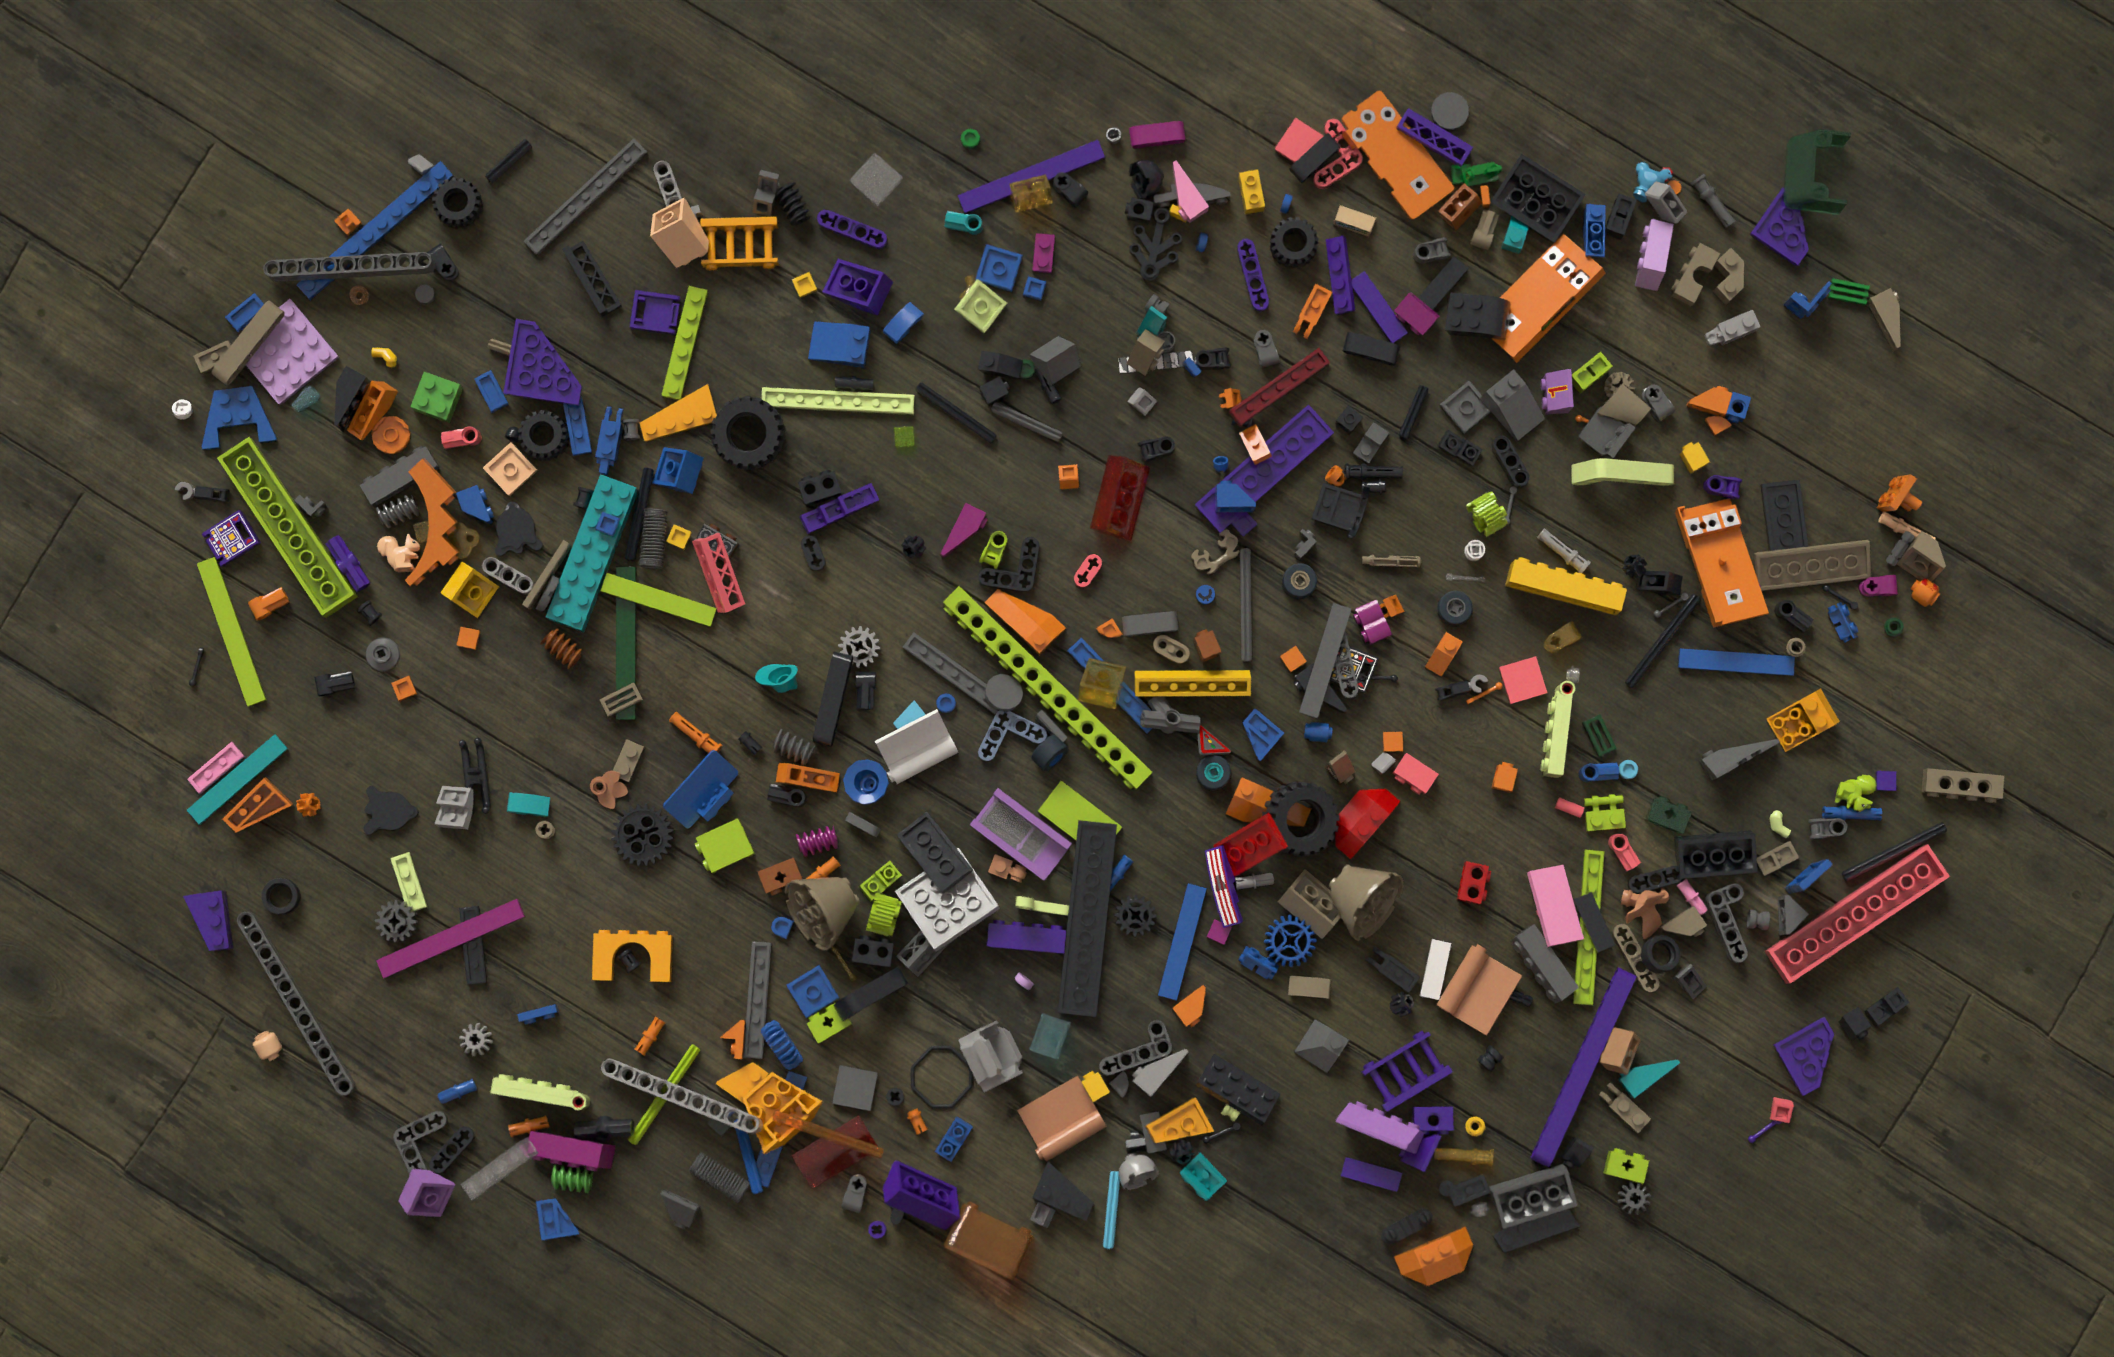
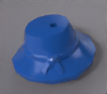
(860, 778)

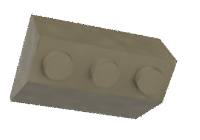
(1311, 902)

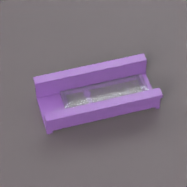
(1021, 834)

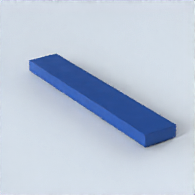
(1736, 662)
(1127, 701)
(1182, 941)
(767, 1162)

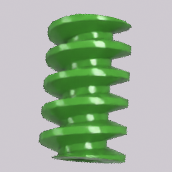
(571, 1179)

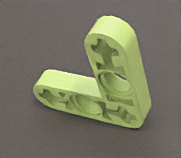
(1031, 904)

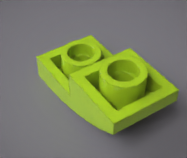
(880, 880)

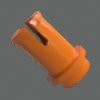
(917, 1121)

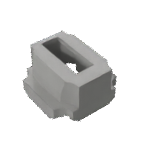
(991, 1055)

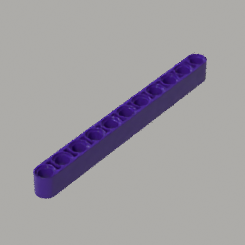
(1583, 1067)

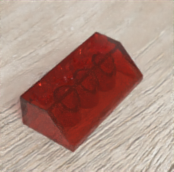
(1120, 497)
(826, 1158)

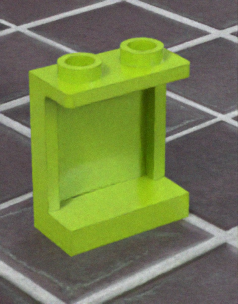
(724, 846)

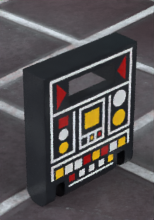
(1358, 658)

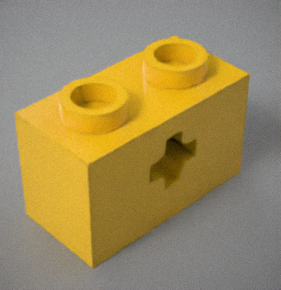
(1251, 191)

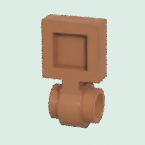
(1002, 867)

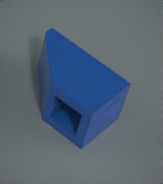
(473, 504)

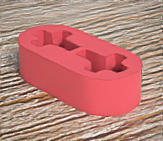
(1084, 568)

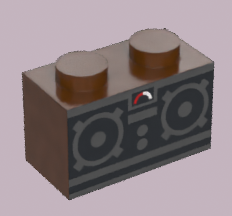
(728, 540)

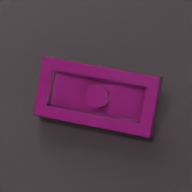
(1043, 253)

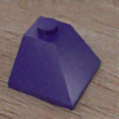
(1424, 1153)

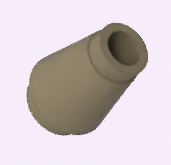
(1799, 646)

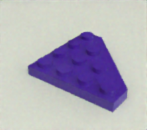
(537, 368)

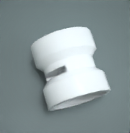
(1471, 550)

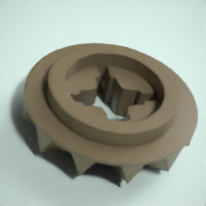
(1614, 379)

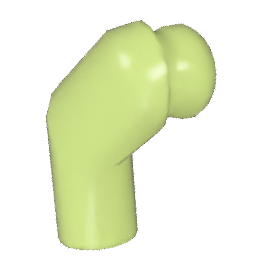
(1777, 825)

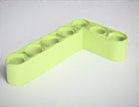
(1622, 471)

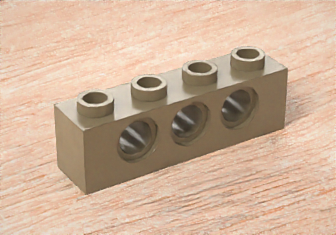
(1993, 783)

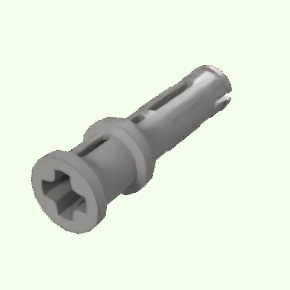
(1571, 557)

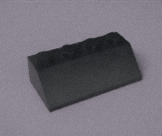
(1716, 854)

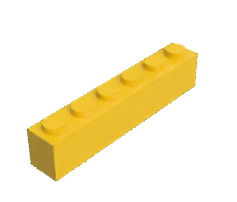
(1193, 683)

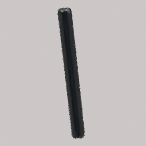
(1663, 640)
(1894, 851)

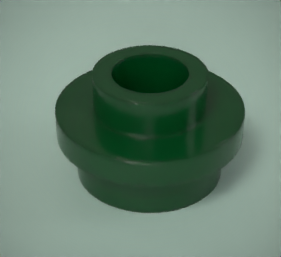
(1899, 627)

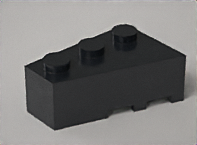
(1062, 1193)

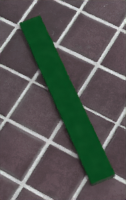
(625, 645)

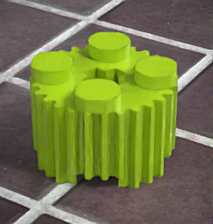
(1487, 514)
(882, 915)

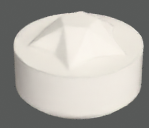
(182, 409)

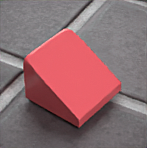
(1781, 1110)

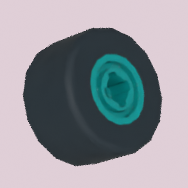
(1213, 772)

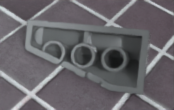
(1722, 761)

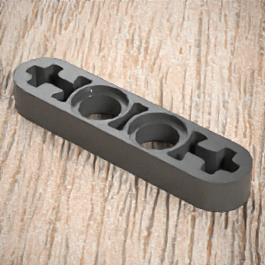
(1346, 661)

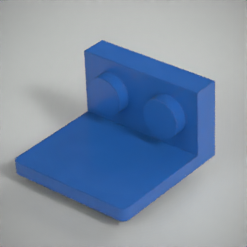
(1800, 306)

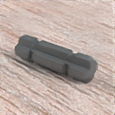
(1900, 548)

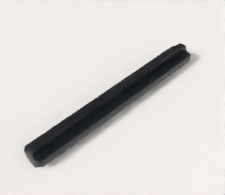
(956, 413)
(637, 521)

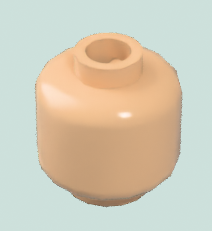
(267, 1045)

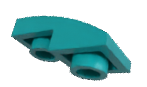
(528, 804)

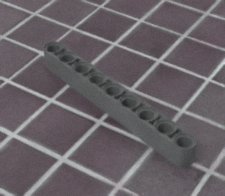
(342, 261)

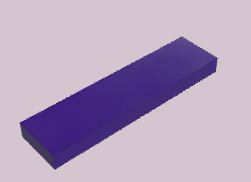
(1378, 307)

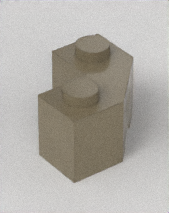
(1733, 270)

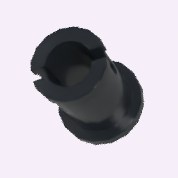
(1375, 486)
(749, 742)

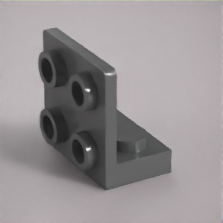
(1605, 434)

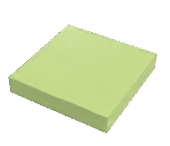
(980, 306)

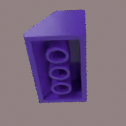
(921, 1195)

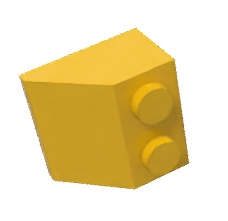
(469, 589)

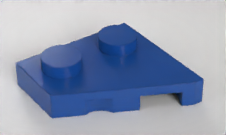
(553, 1220)

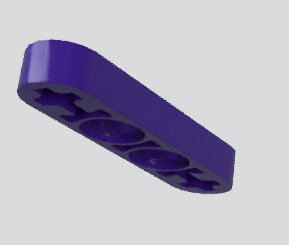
(853, 226)
(1251, 275)

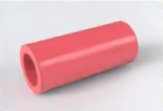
(1569, 807)

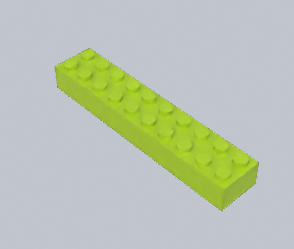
(287, 527)

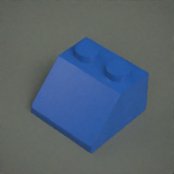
(678, 470)
(1232, 498)

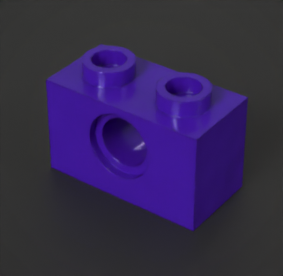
(1444, 1116)

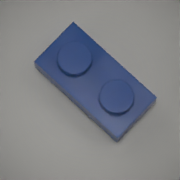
(545, 1012)

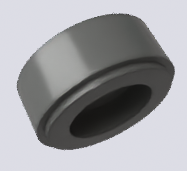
(425, 294)

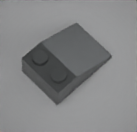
(1513, 405)

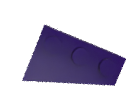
(212, 918)

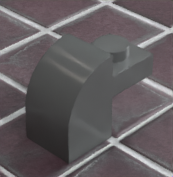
(766, 193)

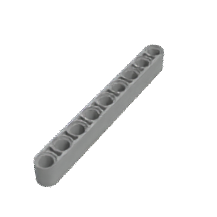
(673, 1092)

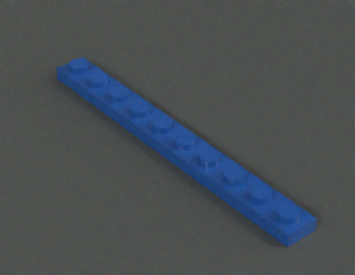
(383, 223)

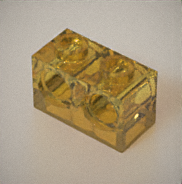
(1030, 193)

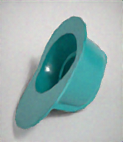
(778, 676)

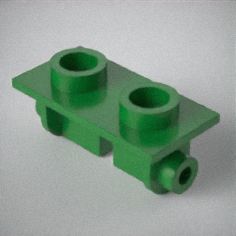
(1481, 173)

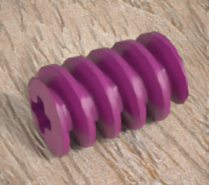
(817, 841)

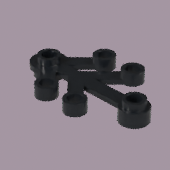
(1154, 247)

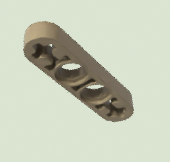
(1633, 959)

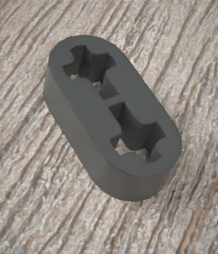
(862, 824)

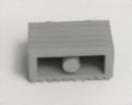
(1665, 202)

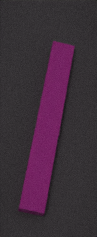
(450, 938)

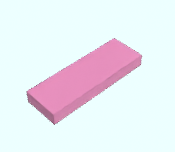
(216, 767)

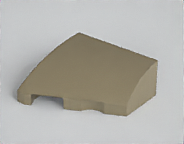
(1625, 406)

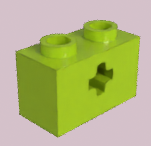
(823, 1032)
(1635, 1173)

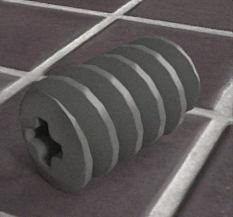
(398, 511)
(793, 748)

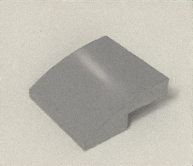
(455, 807)

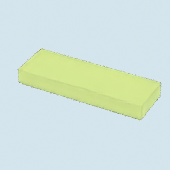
(409, 881)

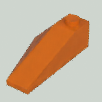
(1027, 621)
(1249, 804)

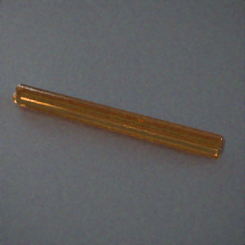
(828, 1134)

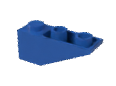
(1594, 230)

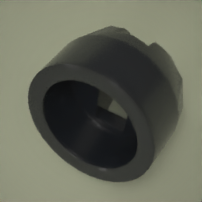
(512, 434)

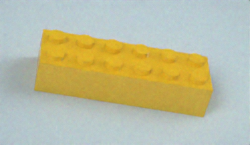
(1565, 586)

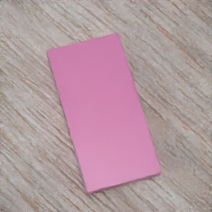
(1555, 905)

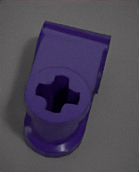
(1727, 486)

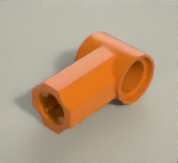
(264, 605)

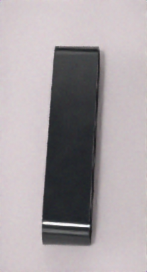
(832, 699)

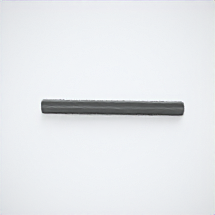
(1245, 586)

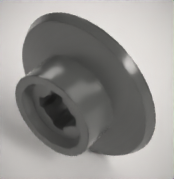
(386, 662)

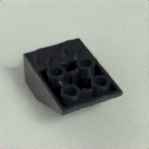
(349, 394)

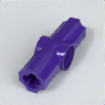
(348, 563)

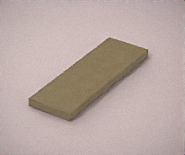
(1813, 565)

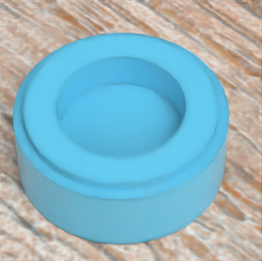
(1628, 769)

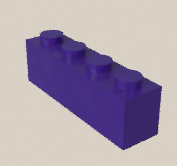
(1026, 938)

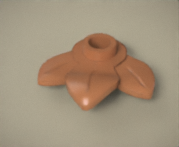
(611, 788)

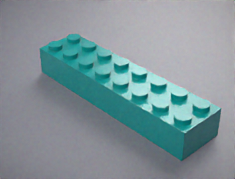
(591, 555)

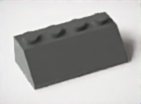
(1533, 1196)

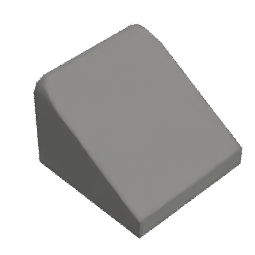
(420, 164)
(1142, 401)
(1383, 762)

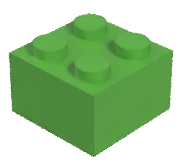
(436, 397)

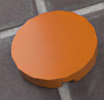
(391, 435)

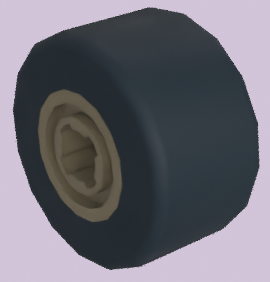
(1299, 581)

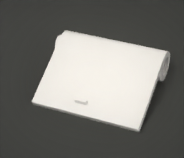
(916, 747)

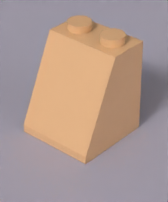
(679, 233)

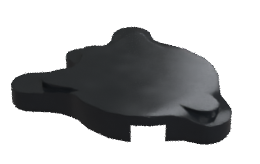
(515, 530)
(388, 810)

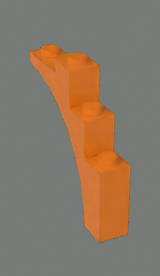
(441, 522)

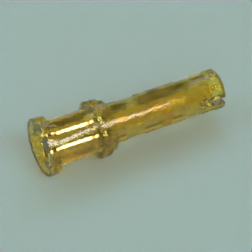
(1474, 1156)

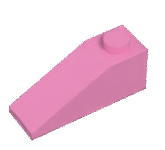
(1189, 199)

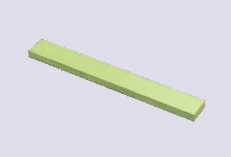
(839, 401)

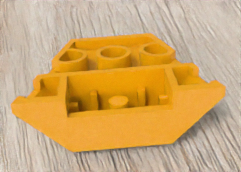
(779, 1095)

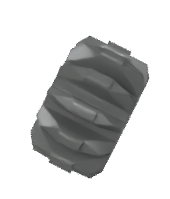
(1636, 1191)

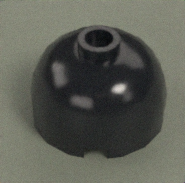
(1146, 177)

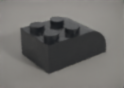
(1477, 316)

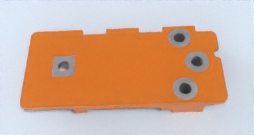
(1396, 155)

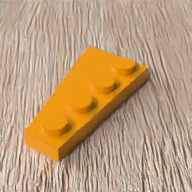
(687, 413)

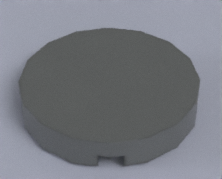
(1449, 111)
(545, 598)
(1003, 692)

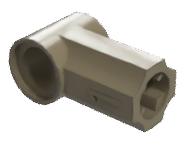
(1484, 233)

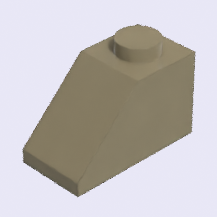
(1686, 923)

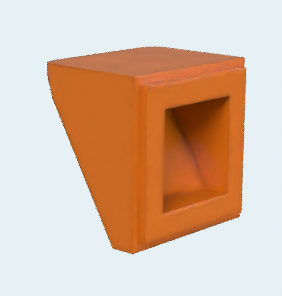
(1068, 476)

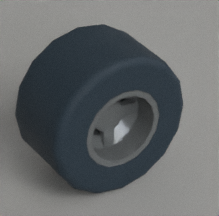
(1460, 610)

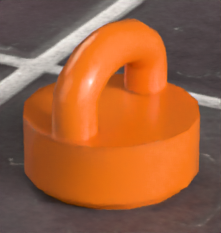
(1334, 474)

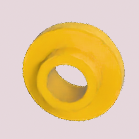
(1481, 1126)

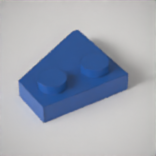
(1261, 733)

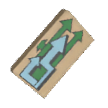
(1354, 221)

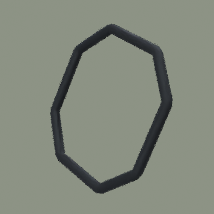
(921, 1095)

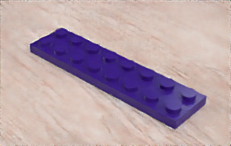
(1288, 449)

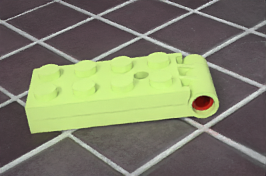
(1557, 730)
(539, 1092)

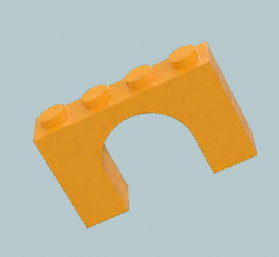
(606, 946)

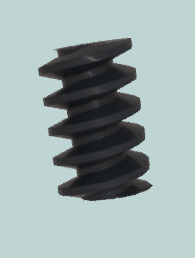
(792, 205)

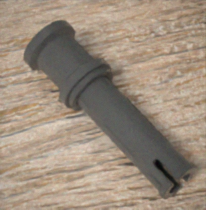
(1708, 193)

